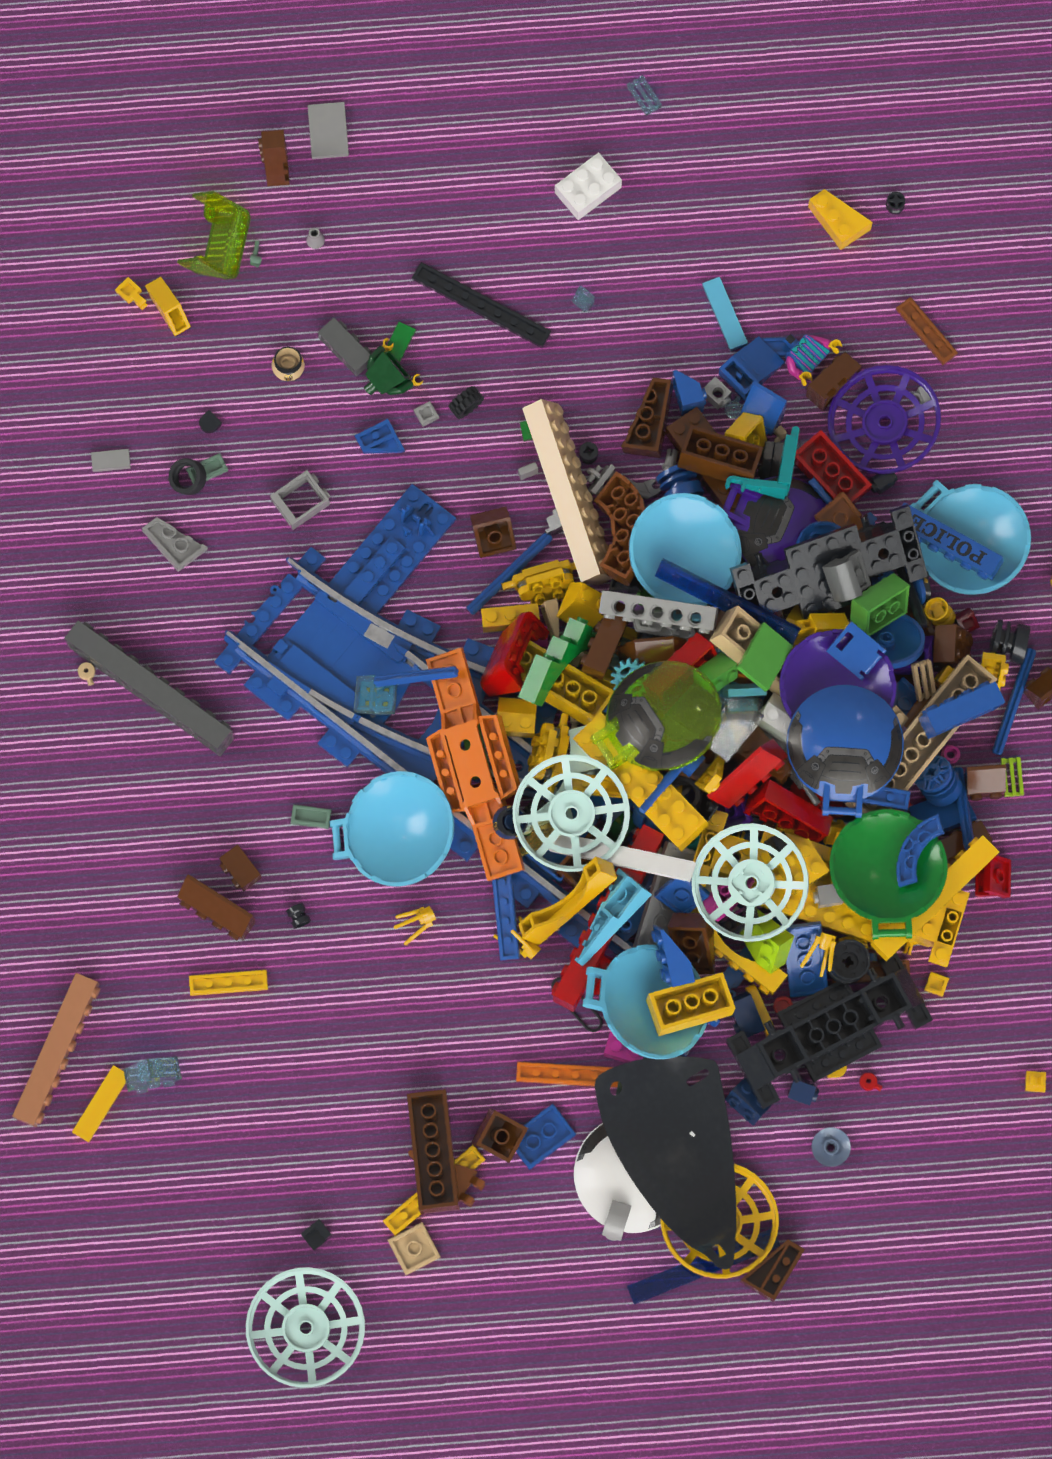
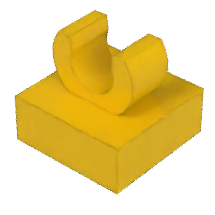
(1035, 1081)

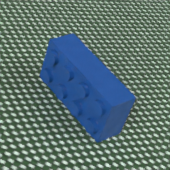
(958, 711)

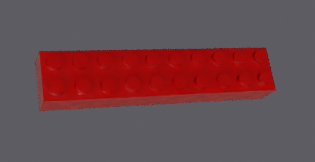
(574, 976)

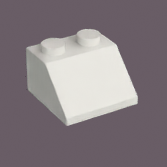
(775, 718)

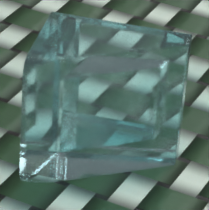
(583, 299)

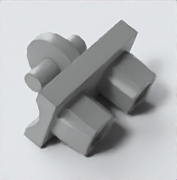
(605, 475)

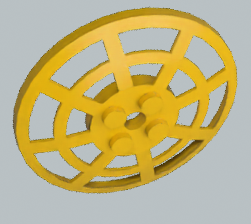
(748, 1245)

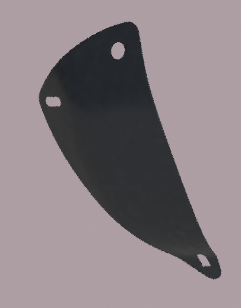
(679, 1175)

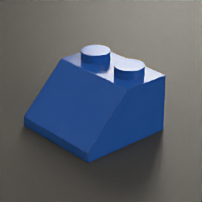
(688, 393)

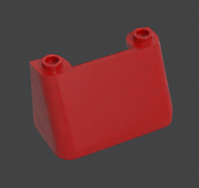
(504, 668)

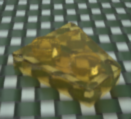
(534, 840)

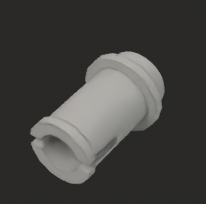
(671, 458)

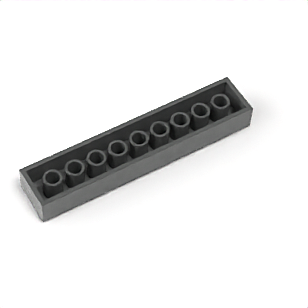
(149, 688)

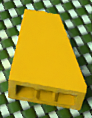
(168, 306)

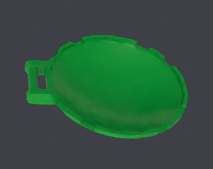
(866, 876)

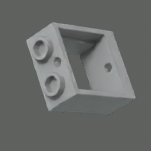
(312, 480)

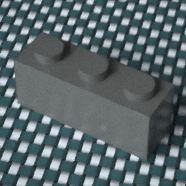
(345, 346)

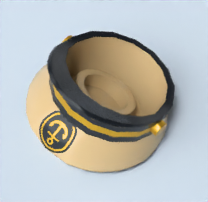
(288, 364)

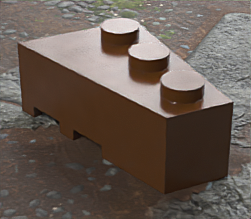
(275, 157)
(831, 380)
(954, 843)
(774, 1271)

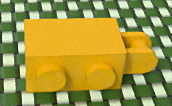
(821, 622)

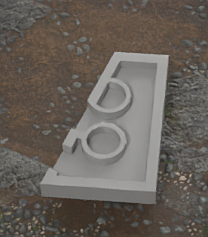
(656, 629)

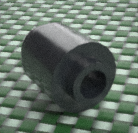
(882, 482)

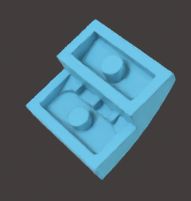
(742, 690)

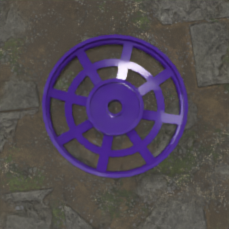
(885, 409)

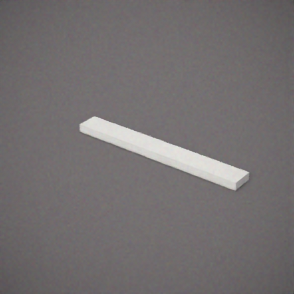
(635, 859)

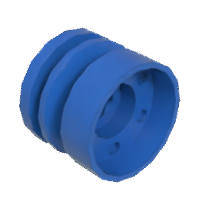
(679, 480)
(940, 782)

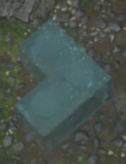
(152, 1074)

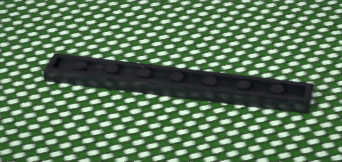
(481, 305)

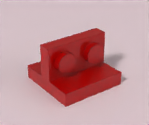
(994, 879)

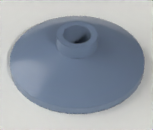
(836, 1138)

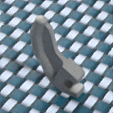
(646, 489)

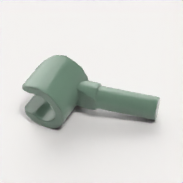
(254, 259)

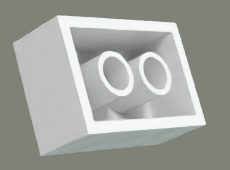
(588, 186)

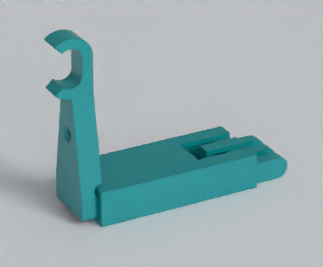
(778, 488)

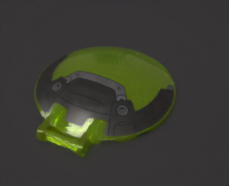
(661, 717)

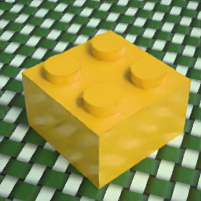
(814, 863)

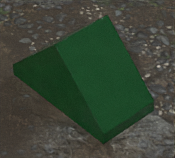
(617, 825)

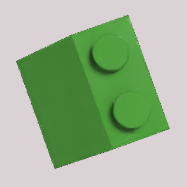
(720, 670)

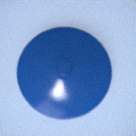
(902, 640)

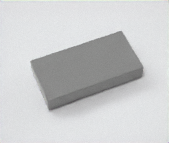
(110, 460)

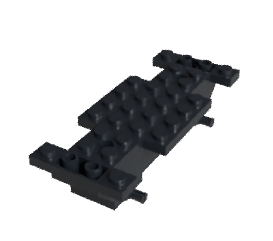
(801, 574)
(829, 1030)

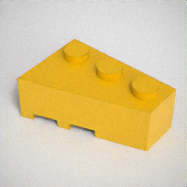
(838, 218)

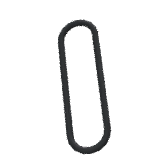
(578, 1018)

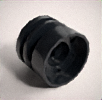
(1010, 641)
(857, 956)

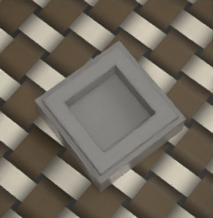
(426, 414)
(528, 471)

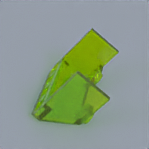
(226, 237)

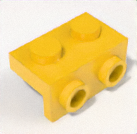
(996, 666)

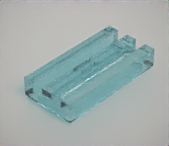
(636, 82)

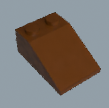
(694, 939)

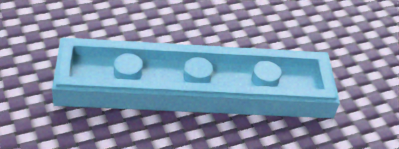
(725, 314)

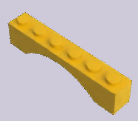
(543, 923)
(767, 982)

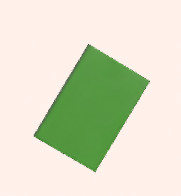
(764, 657)

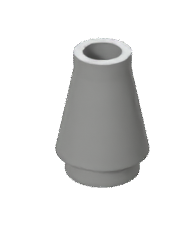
(315, 238)

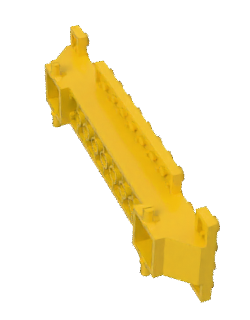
(937, 933)

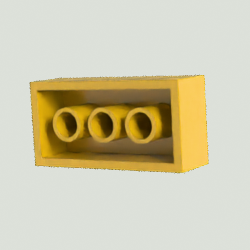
(690, 1004)

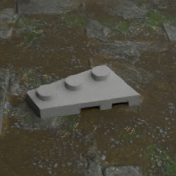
(174, 545)

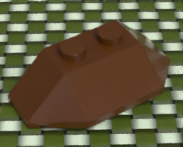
(650, 649)

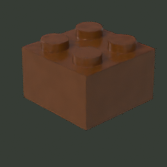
(951, 645)

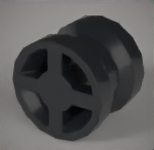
(895, 198)
(587, 456)

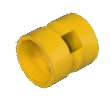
(939, 612)

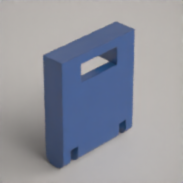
(858, 653)

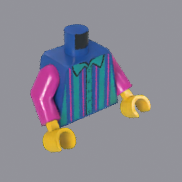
(807, 354)

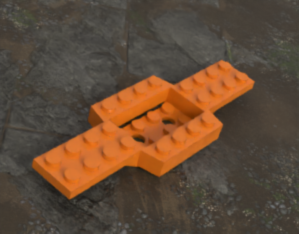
(457, 767)

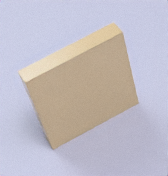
(414, 1248)

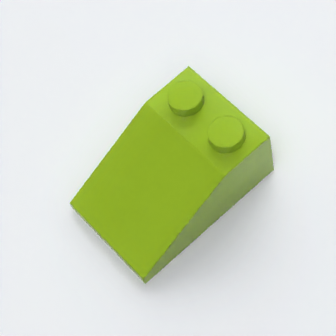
(771, 952)

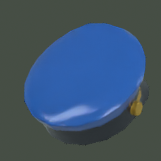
(923, 589)

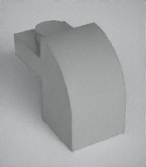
(616, 1220)

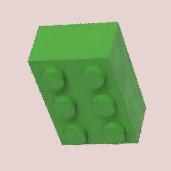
(880, 604)

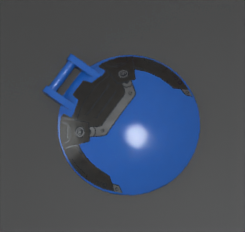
(844, 746)

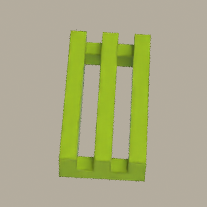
(1017, 760)

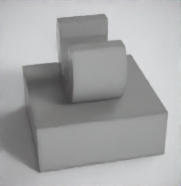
(921, 395)

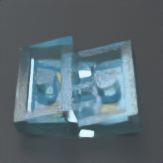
(374, 699)

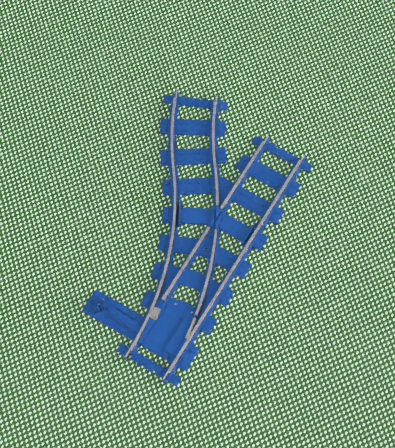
(347, 638)

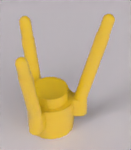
(423, 915)
(827, 943)
(529, 949)

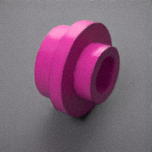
(951, 748)

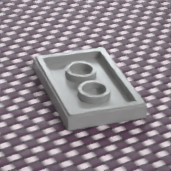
(328, 130)

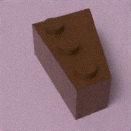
(751, 744)

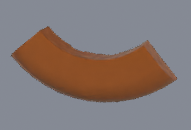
(623, 505)

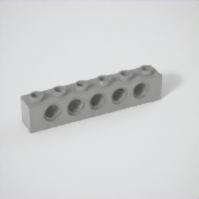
(610, 599)

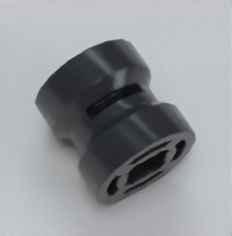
(298, 915)

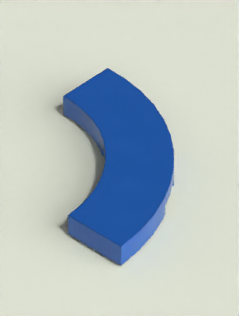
(913, 846)

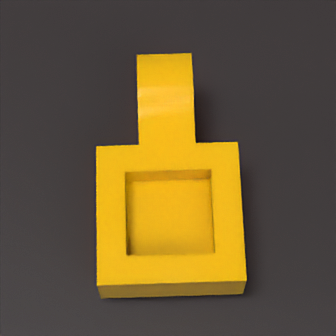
(130, 292)

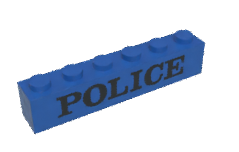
(956, 546)

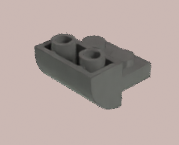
(847, 577)

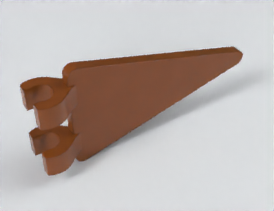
(465, 1177)

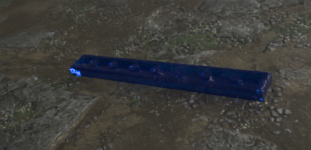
(722, 598)
(681, 1275)

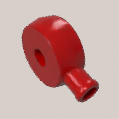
(873, 1082)

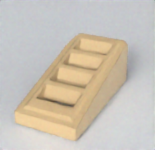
(549, 611)

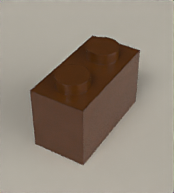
(240, 868)

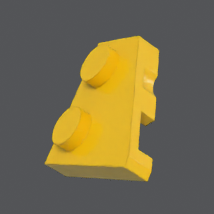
(712, 776)

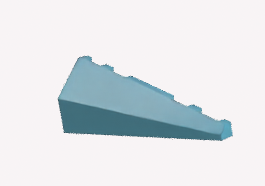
(623, 901)

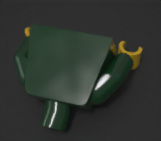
(387, 373)

